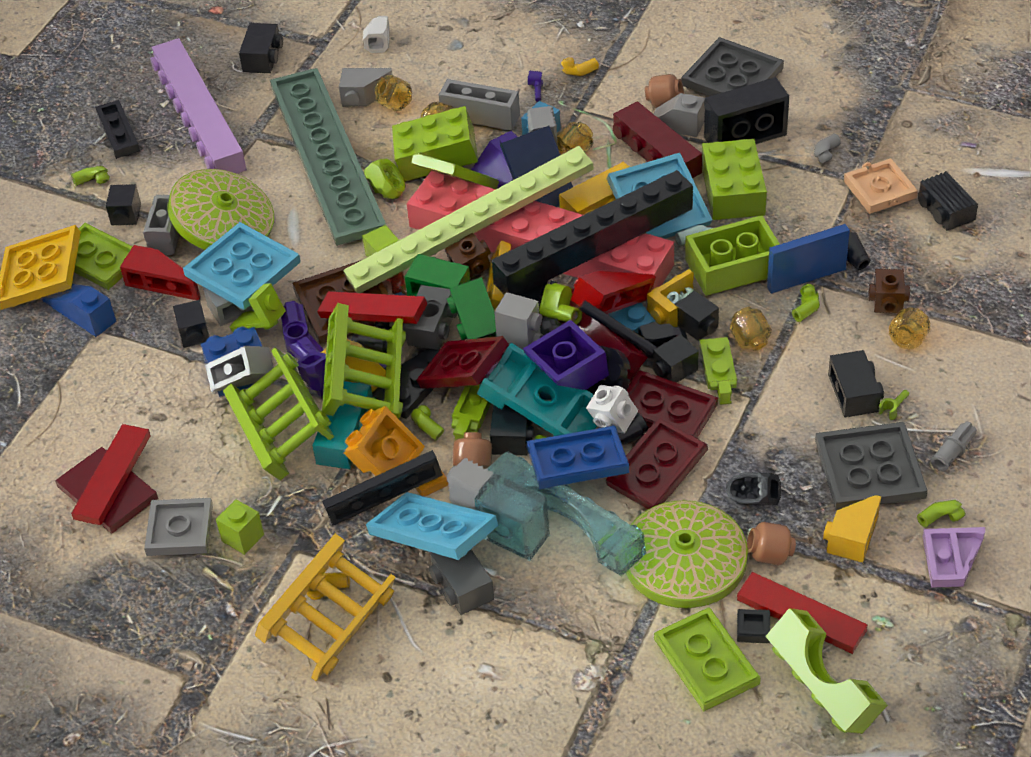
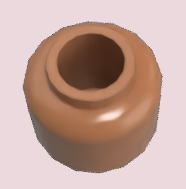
(663, 88)
(474, 449)
(771, 543)

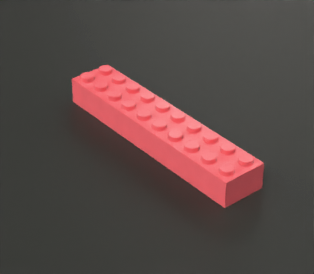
(445, 194)

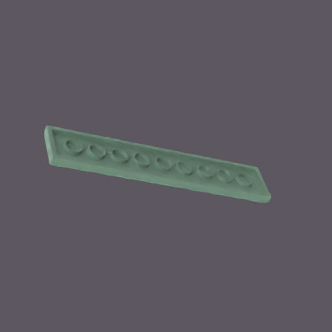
(327, 156)

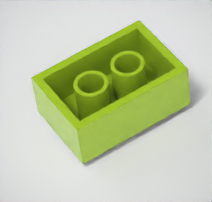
(441, 136)
(733, 179)
(730, 254)

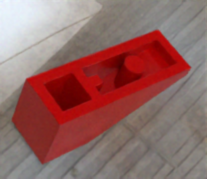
(155, 272)
(612, 290)

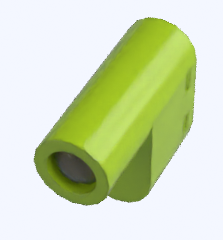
(556, 303)

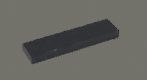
(382, 488)

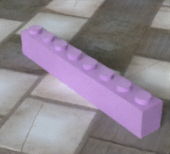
(197, 107)

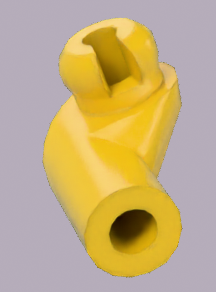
(582, 69)

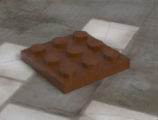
(313, 290)

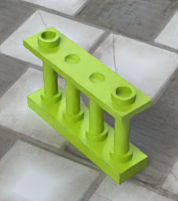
(337, 371)
(252, 419)

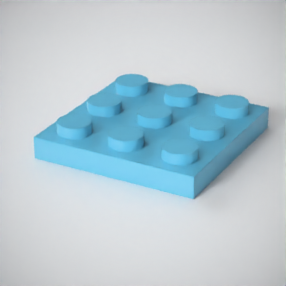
(635, 177)
(241, 264)

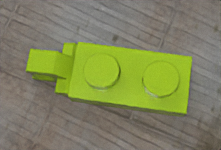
(718, 367)
(469, 412)

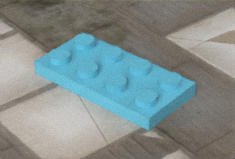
(432, 525)

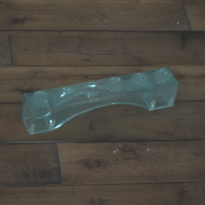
(614, 540)

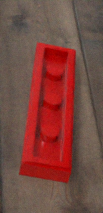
(375, 306)
(111, 474)
(766, 594)

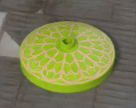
(214, 201)
(690, 555)

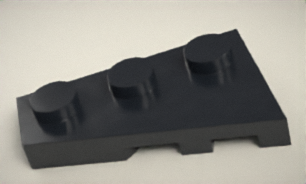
(410, 391)

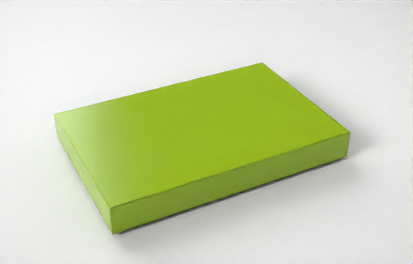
(454, 171)
(100, 256)
(707, 659)

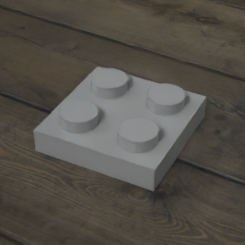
(178, 526)

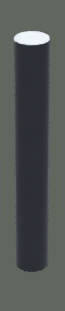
(617, 327)

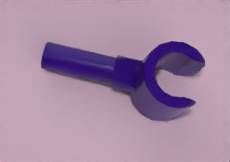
(535, 80)

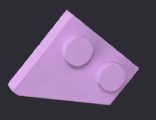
(951, 554)

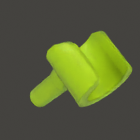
(893, 404)

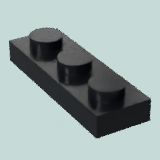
(117, 129)

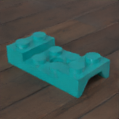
(517, 384)

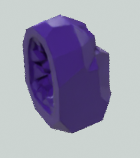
(313, 370)

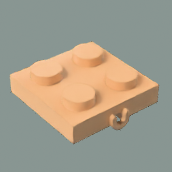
(880, 185)

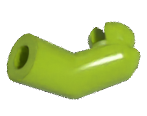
(422, 419)

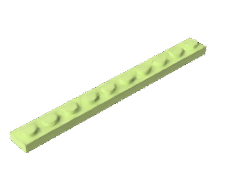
(468, 219)

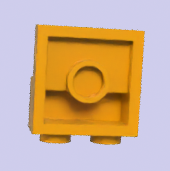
(381, 442)

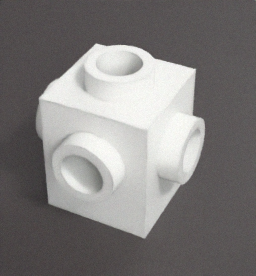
(612, 408)

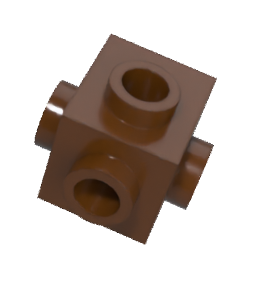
(470, 252)
(888, 291)

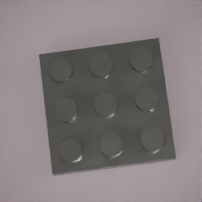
(729, 67)
(870, 463)

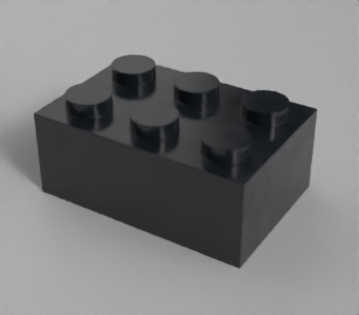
(747, 113)

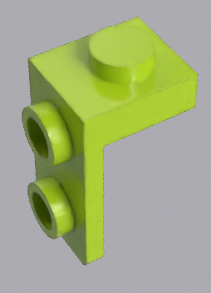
(266, 309)

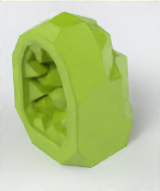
(385, 178)

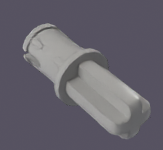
(953, 446)

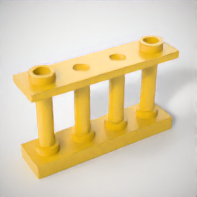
(294, 601)

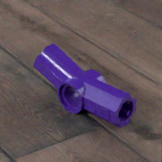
(296, 333)

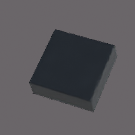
(753, 625)

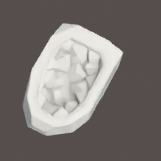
(377, 35)

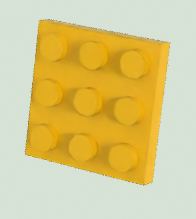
(38, 267)

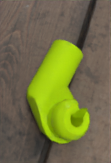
(90, 173)
(809, 303)
(939, 509)

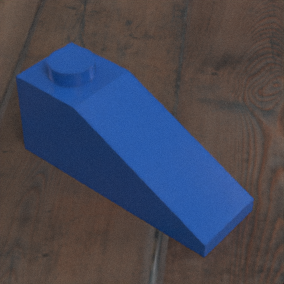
(84, 307)

